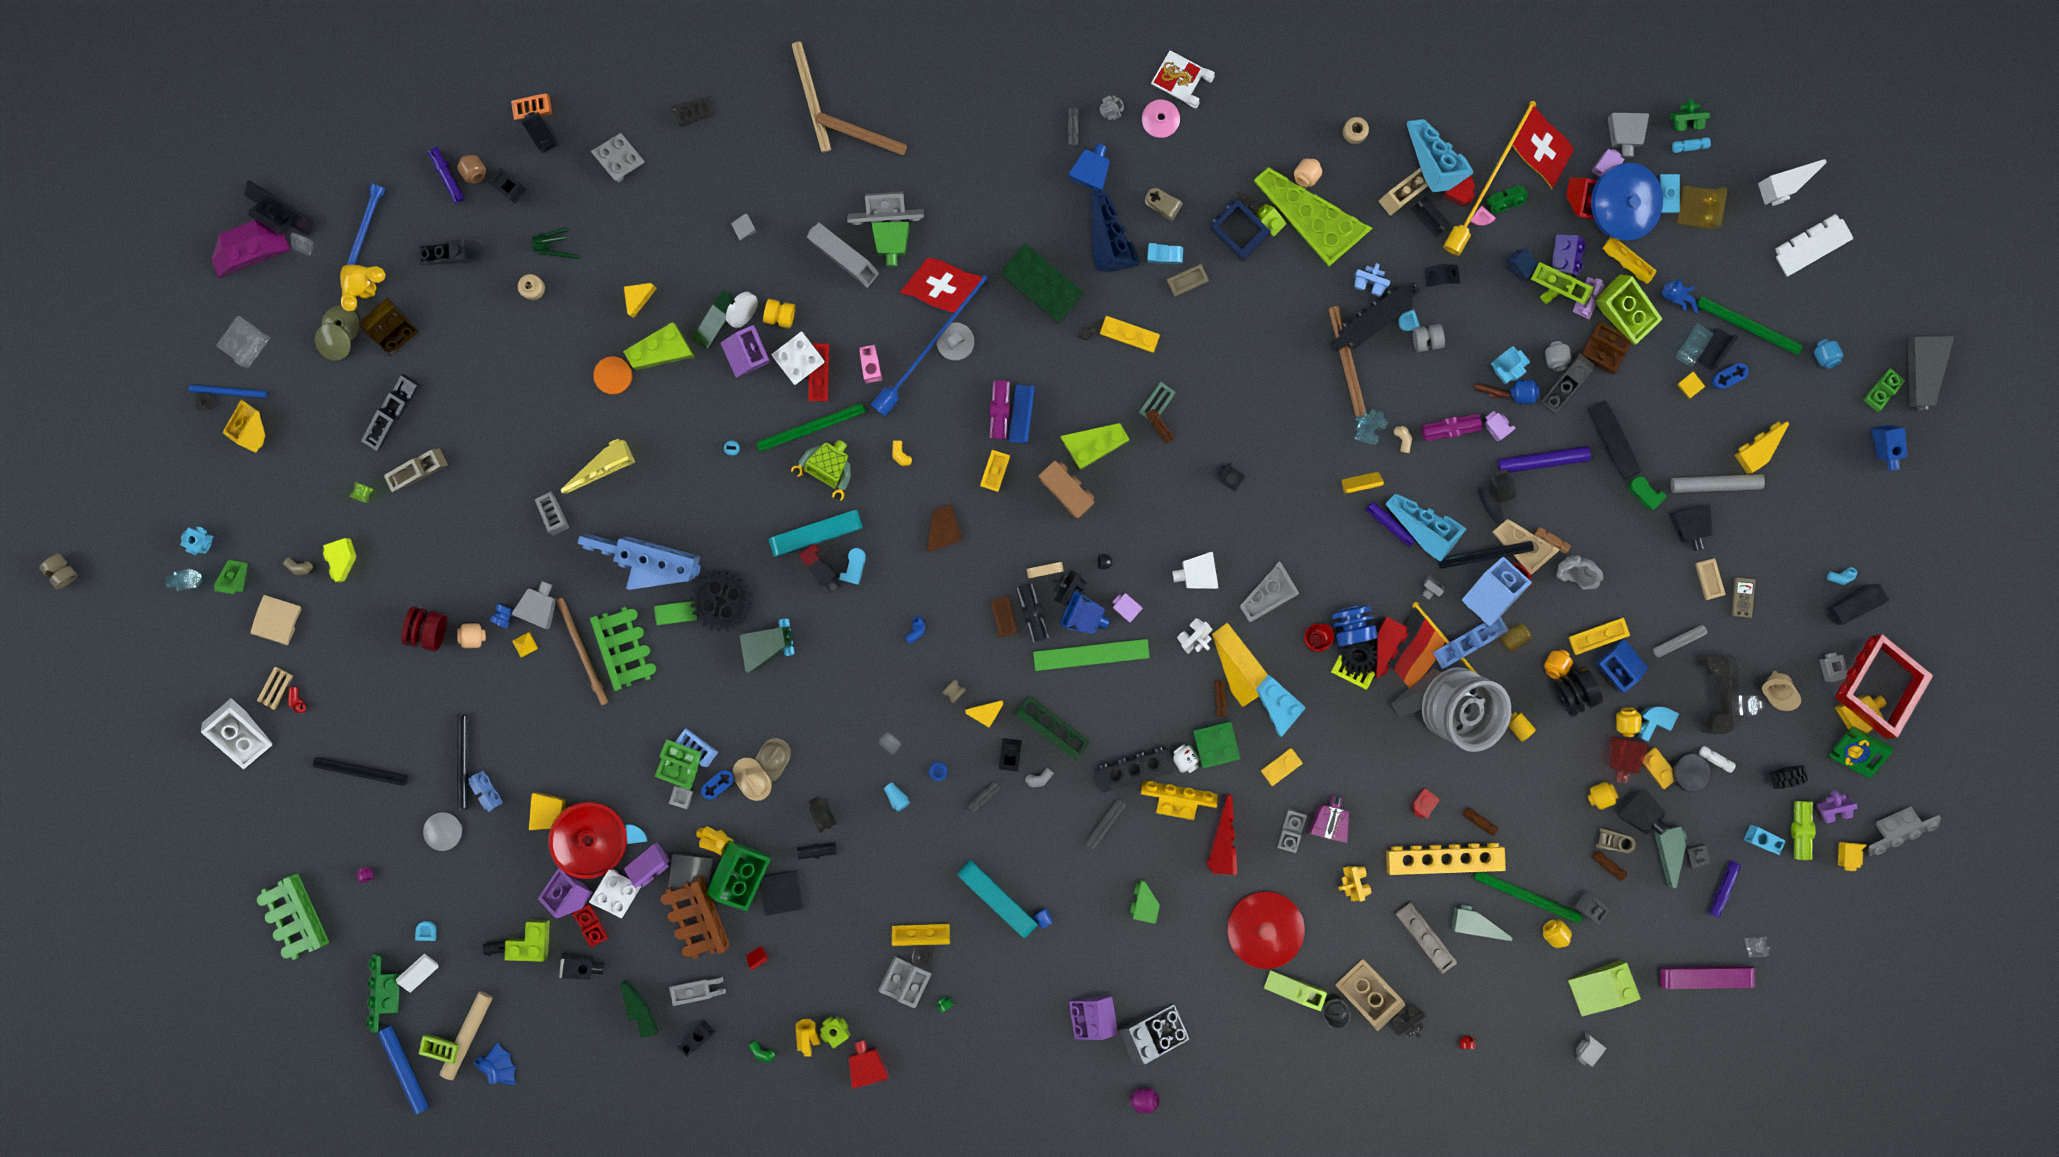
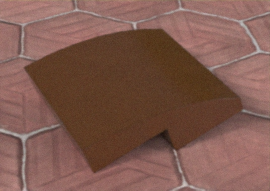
(1606, 347)

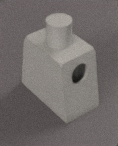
(1627, 131)
(537, 606)

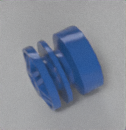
(1354, 625)

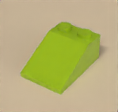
(1628, 308)
(1604, 988)

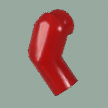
(294, 701)

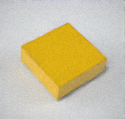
(1691, 385)

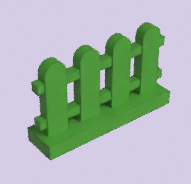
(631, 634)
(303, 913)

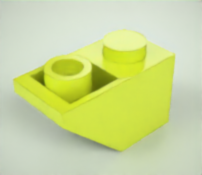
(340, 558)

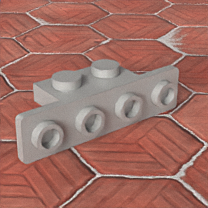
(885, 207)
(1900, 828)

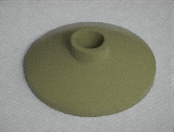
(349, 320)

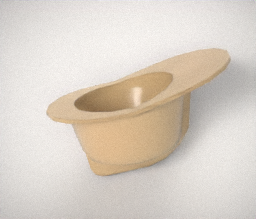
(1781, 692)
(752, 779)

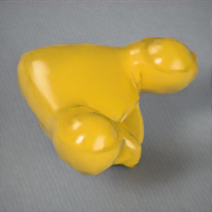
(360, 282)

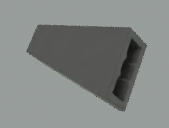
(1926, 369)

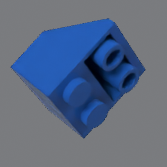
(1621, 666)

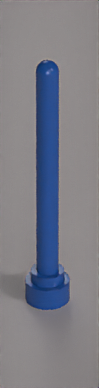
(375, 192)

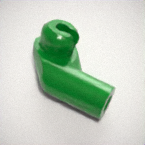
(761, 1055)

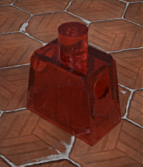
(1627, 757)

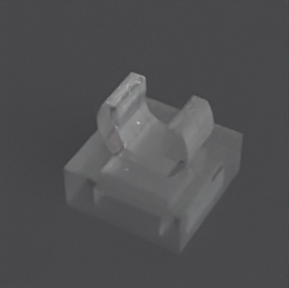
(1750, 705)
(1757, 946)

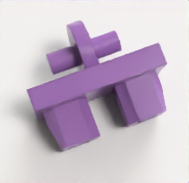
(1836, 804)

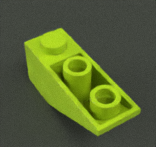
(1295, 990)

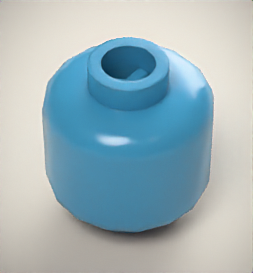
(1828, 353)

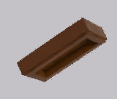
(1003, 616)

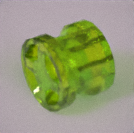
(361, 492)

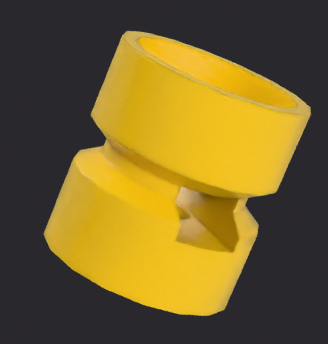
(779, 313)

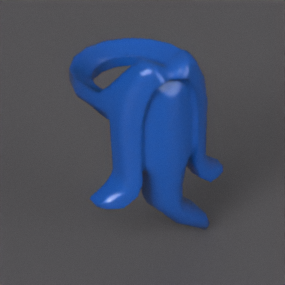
(1677, 293)

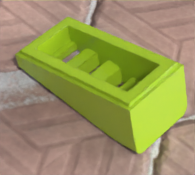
(426, 1045)

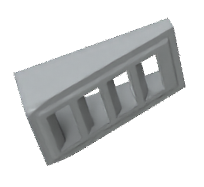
(557, 528)

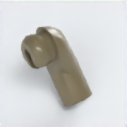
(298, 569)

